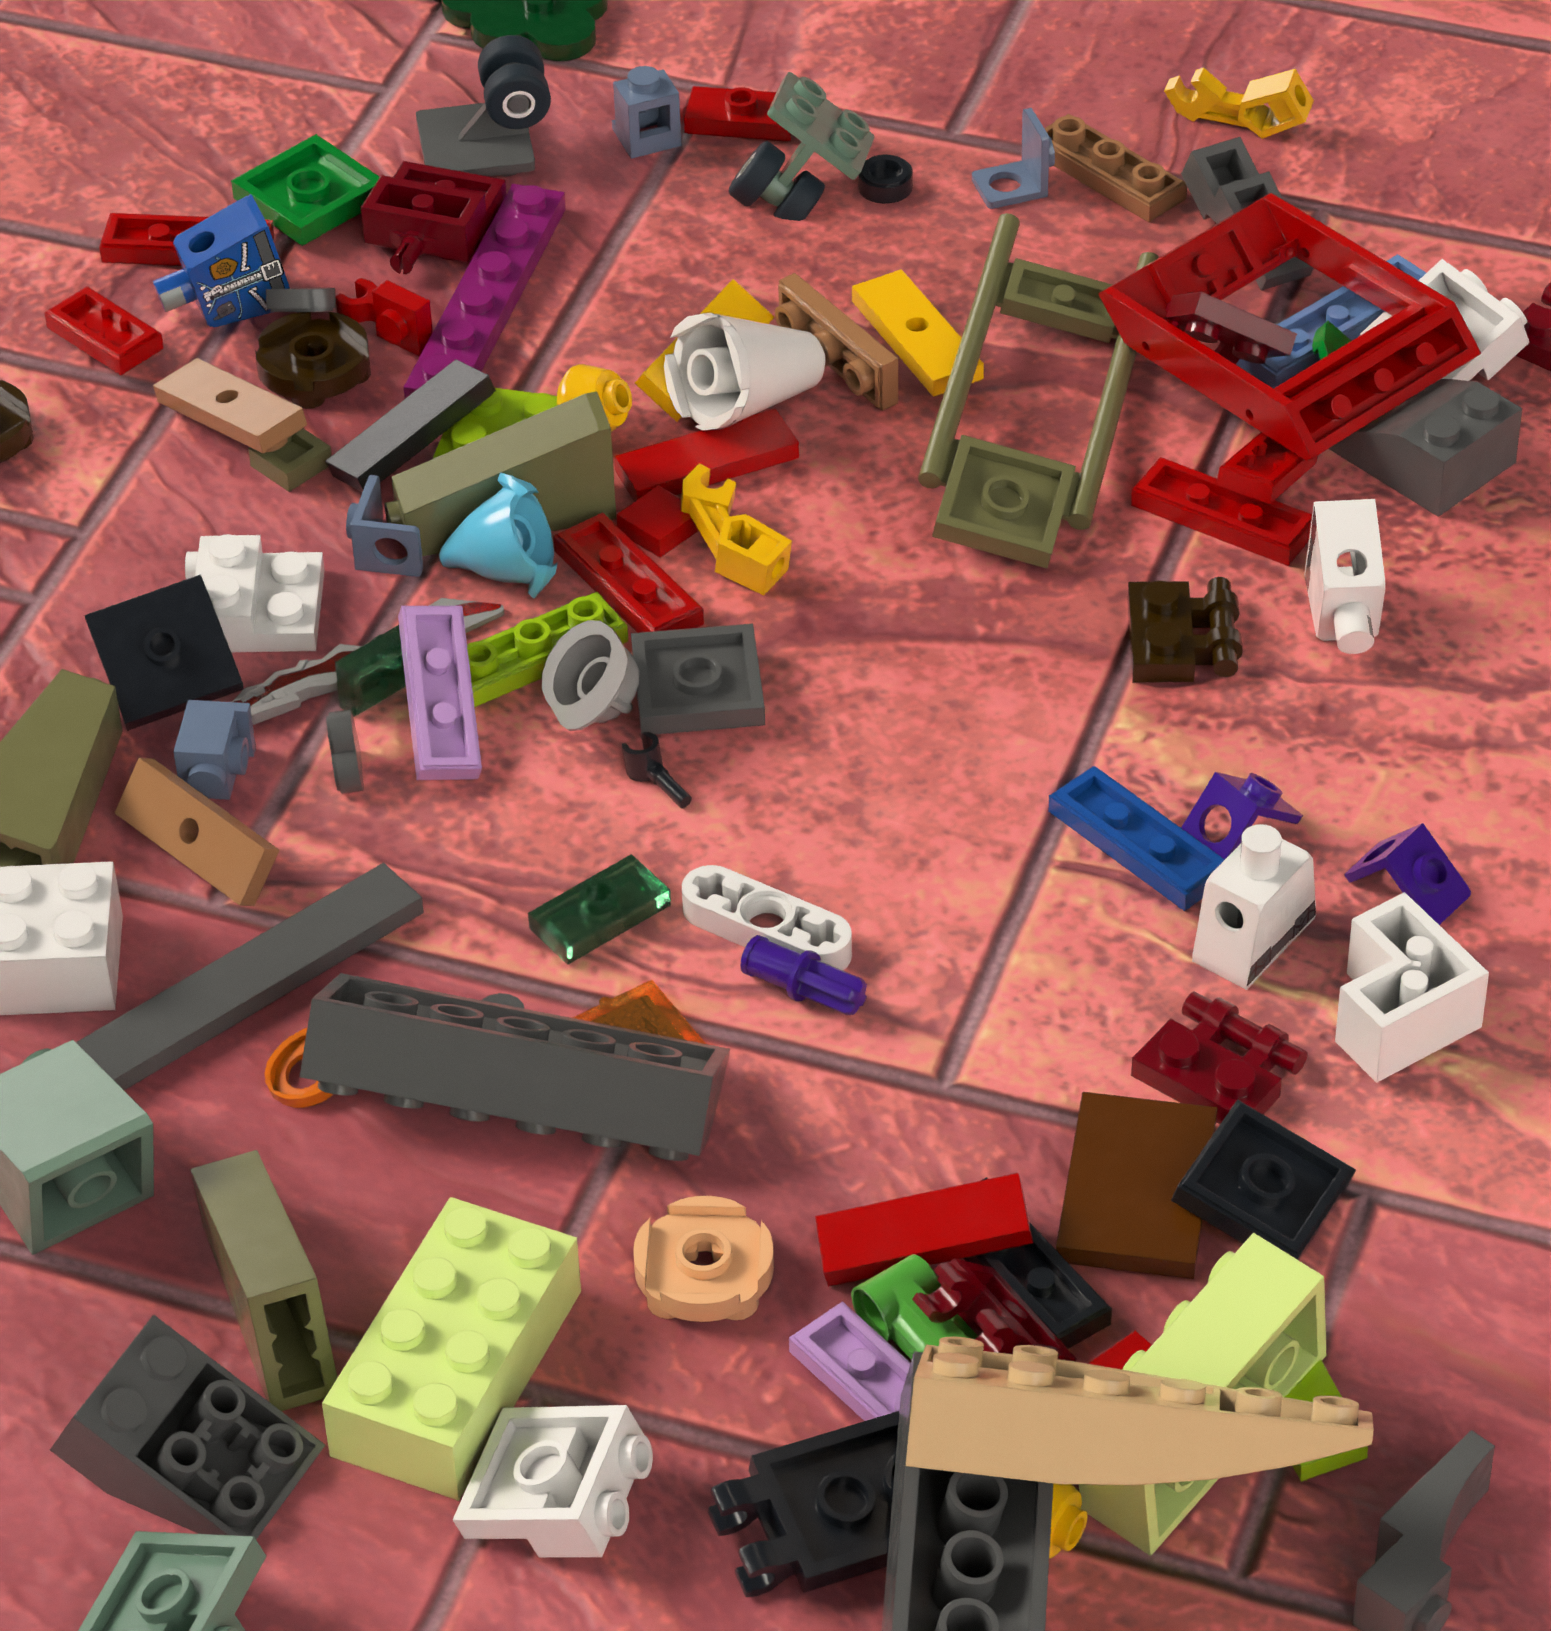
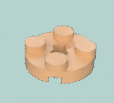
(709, 1291)

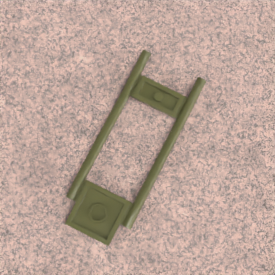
(998, 494)

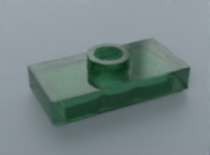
(371, 672)
(599, 909)

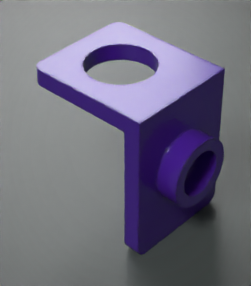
(1244, 801)
(1418, 870)

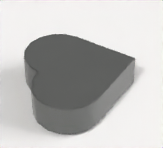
(301, 299)
(345, 751)

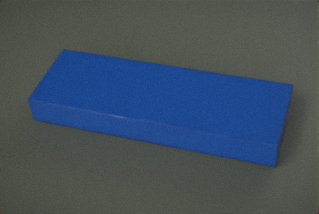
(1136, 836)

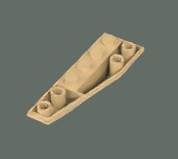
(1105, 1424)

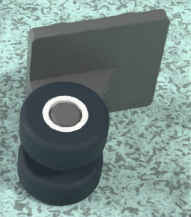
(494, 134)

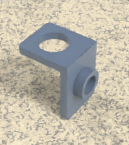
(1030, 173)
(366, 526)

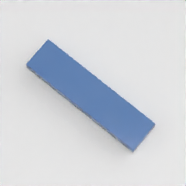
(1342, 308)

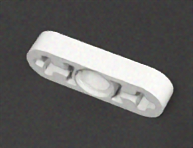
(716, 892)

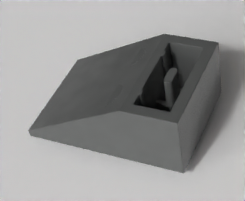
(186, 1439)

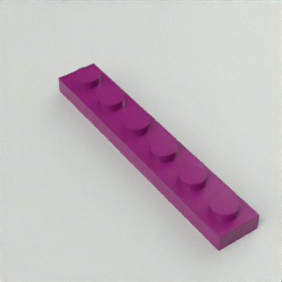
(491, 282)

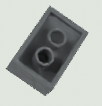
(1438, 443)

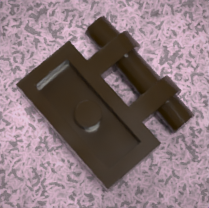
(1163, 636)

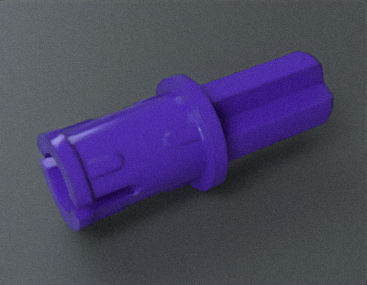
(803, 975)

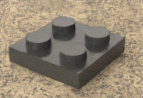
(698, 679)

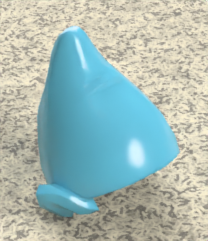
(505, 538)

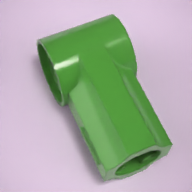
(889, 1309)

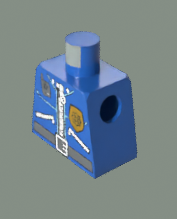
(225, 266)

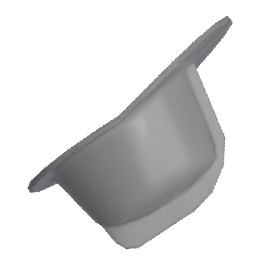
(589, 676)

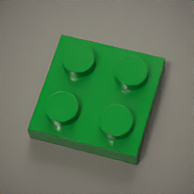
(307, 188)

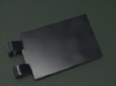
(819, 1506)

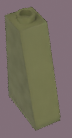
(557, 451)
(55, 769)
(266, 1279)

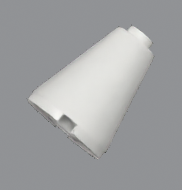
(737, 368)

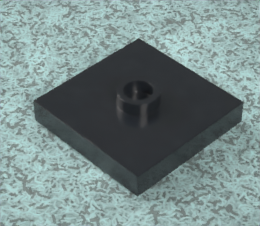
(164, 651)
(1263, 1182)

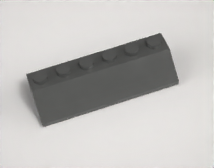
(514, 1065)
(964, 1546)

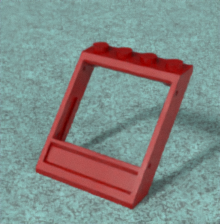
(1333, 395)

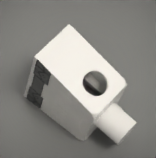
(1349, 599)
(1265, 891)

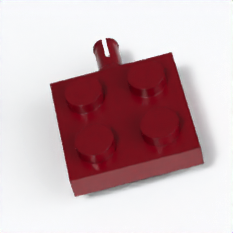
(430, 213)

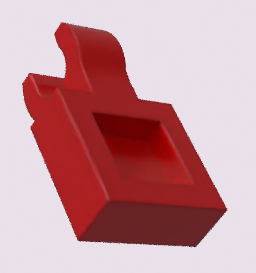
(398, 313)

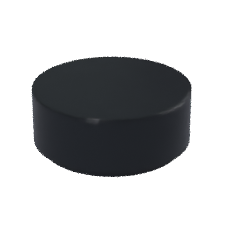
(885, 179)

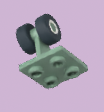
(822, 128)

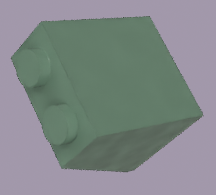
(69, 1146)

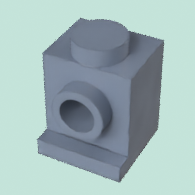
(646, 101)
(214, 746)

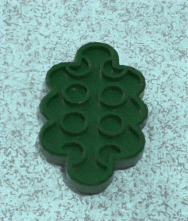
(557, 27)

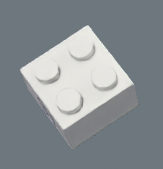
(59, 938)

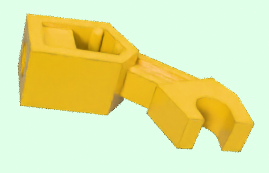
(1283, 92)
(741, 545)

